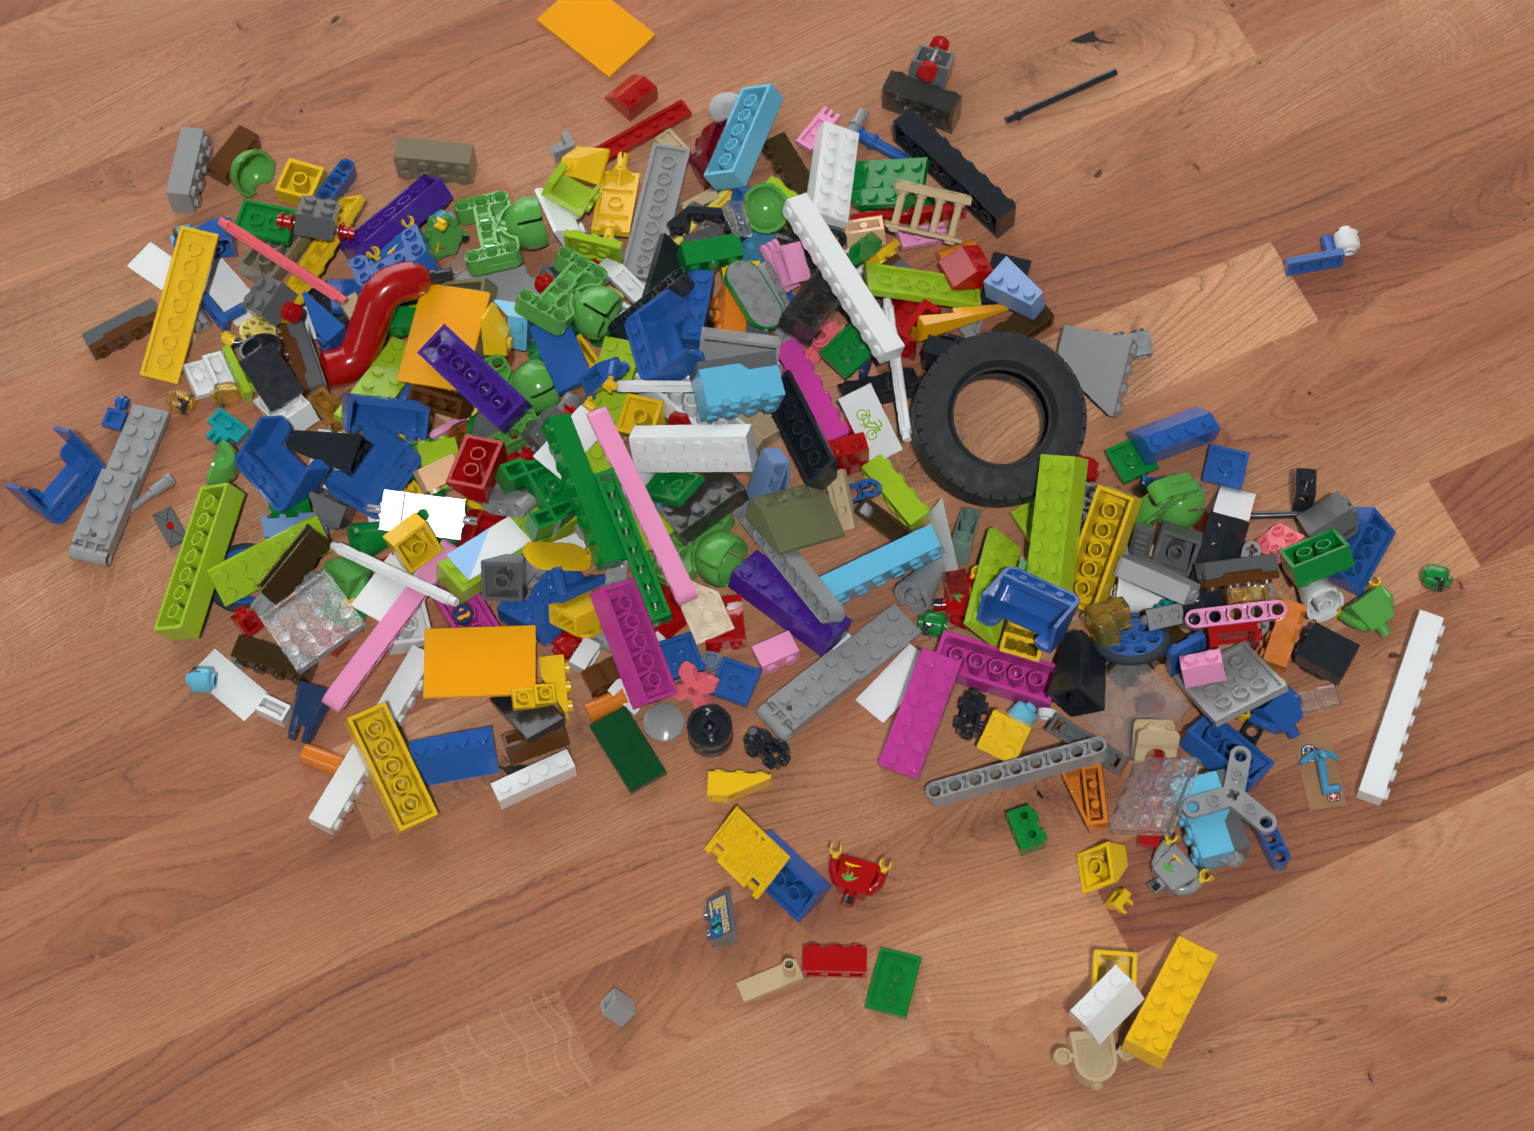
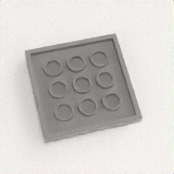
(1246, 686)

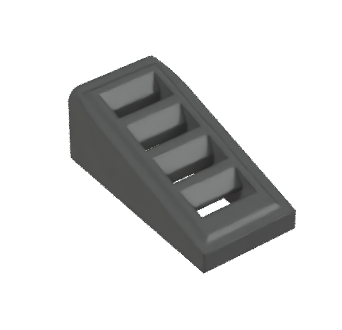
(1142, 540)

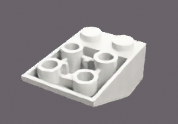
(297, 412)

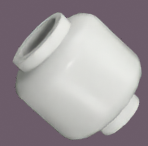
(1347, 239)

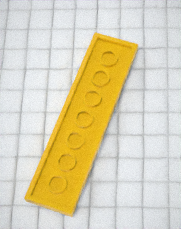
(322, 250)
(179, 305)

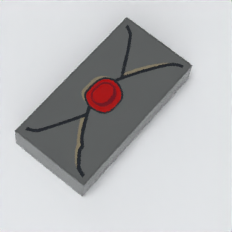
(169, 527)

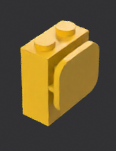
(576, 616)
(1020, 642)

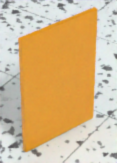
(597, 32)
(441, 305)
(478, 661)

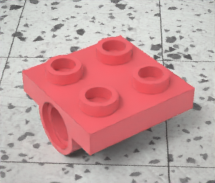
(1278, 538)

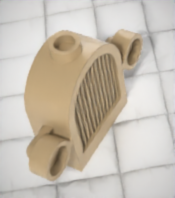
(1090, 1062)

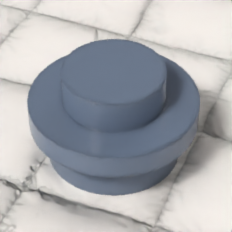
(711, 661)

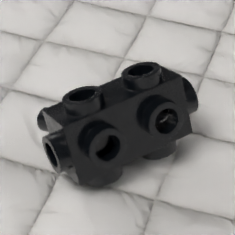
(972, 708)
(762, 745)

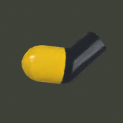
(228, 338)

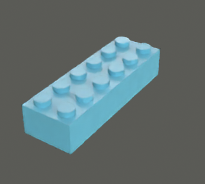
(743, 137)
(884, 564)

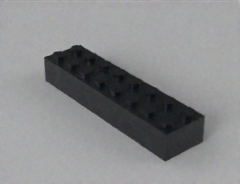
(954, 172)

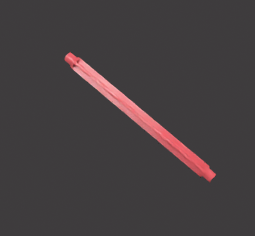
(282, 261)

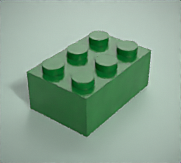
(709, 253)
(1316, 558)

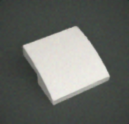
(207, 372)

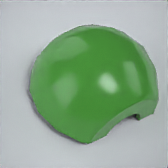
(250, 170)
(764, 207)
(223, 467)

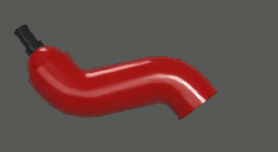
(373, 318)

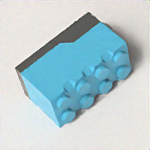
(737, 386)
(1214, 838)

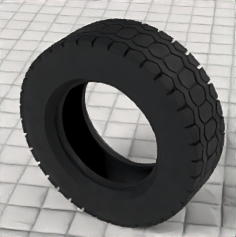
(1009, 357)

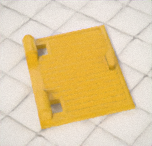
(747, 853)

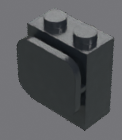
(936, 346)
(1325, 654)

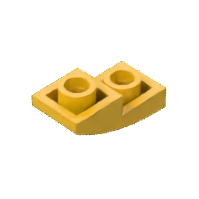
(534, 697)

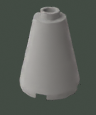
(920, 587)

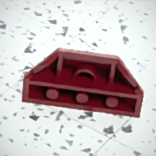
(705, 147)

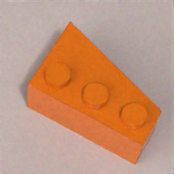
(726, 312)
(1283, 637)
(1089, 796)

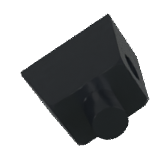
(1303, 485)

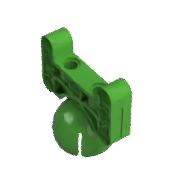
(516, 227)
(572, 297)
(534, 385)
(1170, 500)
(709, 554)

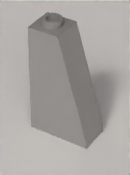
(1157, 578)

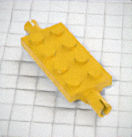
(617, 201)

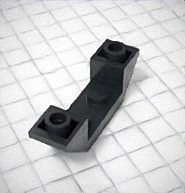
(682, 221)

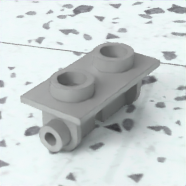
(1163, 616)

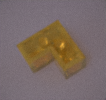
(325, 407)
(1245, 595)
(1107, 619)

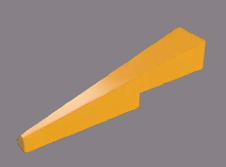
(959, 317)

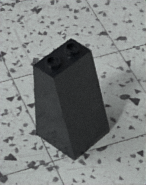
(337, 450)
(1079, 676)

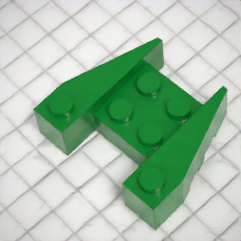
(547, 490)

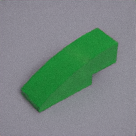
(864, 249)

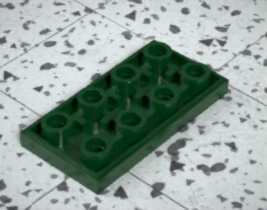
(627, 750)

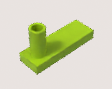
(245, 387)

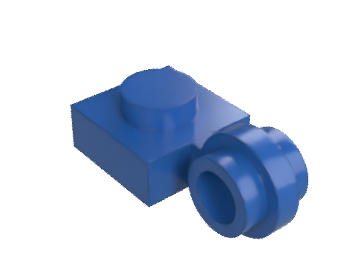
(116, 418)

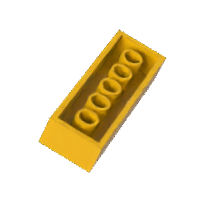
(1103, 542)
(391, 768)
(1169, 1002)

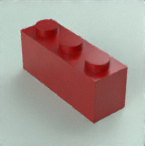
(834, 961)

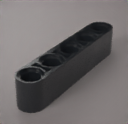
(677, 282)

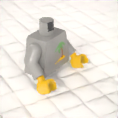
(1175, 871)

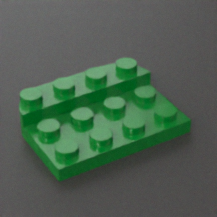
(875, 181)

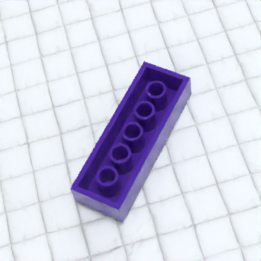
(417, 200)
(474, 379)
(770, 593)

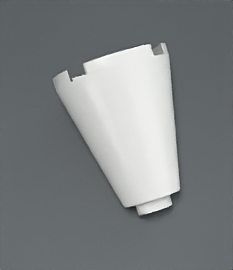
(1136, 596)
(1321, 599)

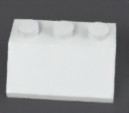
(559, 217)
(412, 633)
(1106, 1005)

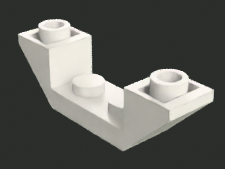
(623, 280)

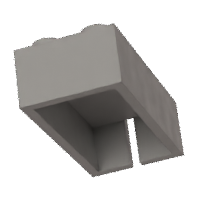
(188, 170)
(727, 343)

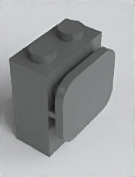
(1330, 513)

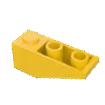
(554, 670)
(730, 786)

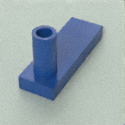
(1318, 261)
(221, 318)
(565, 593)

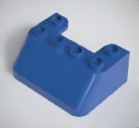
(416, 250)
(657, 341)
(385, 466)
(274, 468)
(1030, 604)
(536, 608)

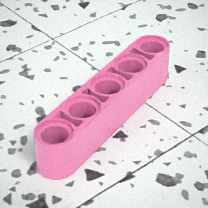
(1244, 609)

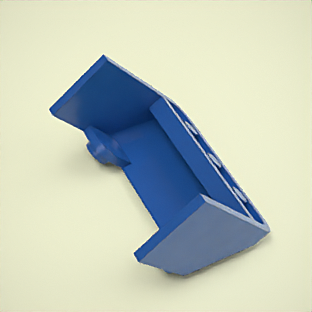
(396, 414)
(68, 486)

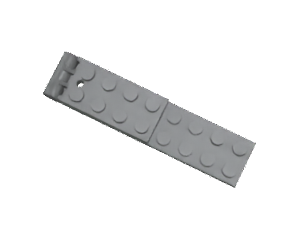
(656, 205)
(118, 486)
(837, 673)

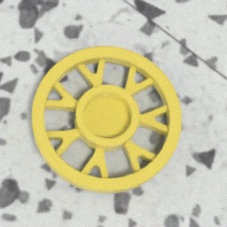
(255, 329)

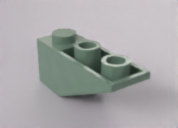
(965, 534)

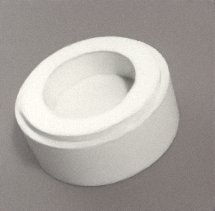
(1046, 714)

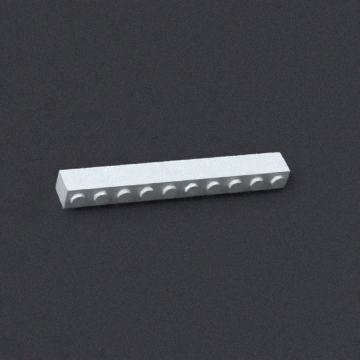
(843, 278)
(1400, 708)
(351, 774)

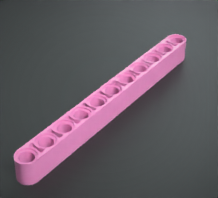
(642, 506)
(383, 635)

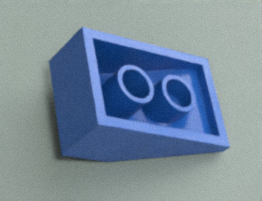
(227, 244)
(327, 328)

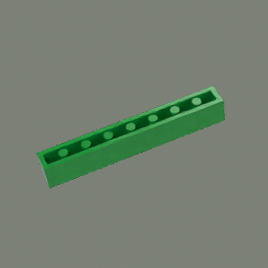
(583, 492)
(633, 547)

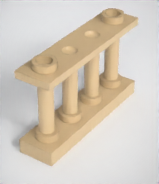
(922, 192)

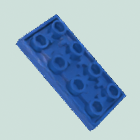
(562, 357)

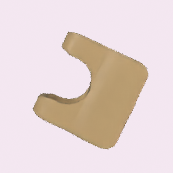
(1154, 734)

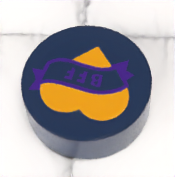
(462, 614)

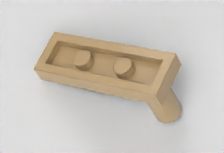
(842, 501)
(770, 981)

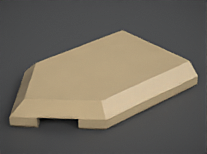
(706, 614)

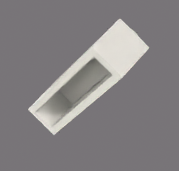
(534, 779)

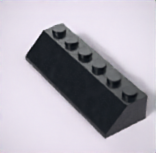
(804, 436)
(1221, 541)

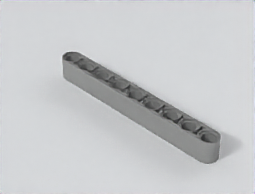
(798, 575)
(1006, 770)

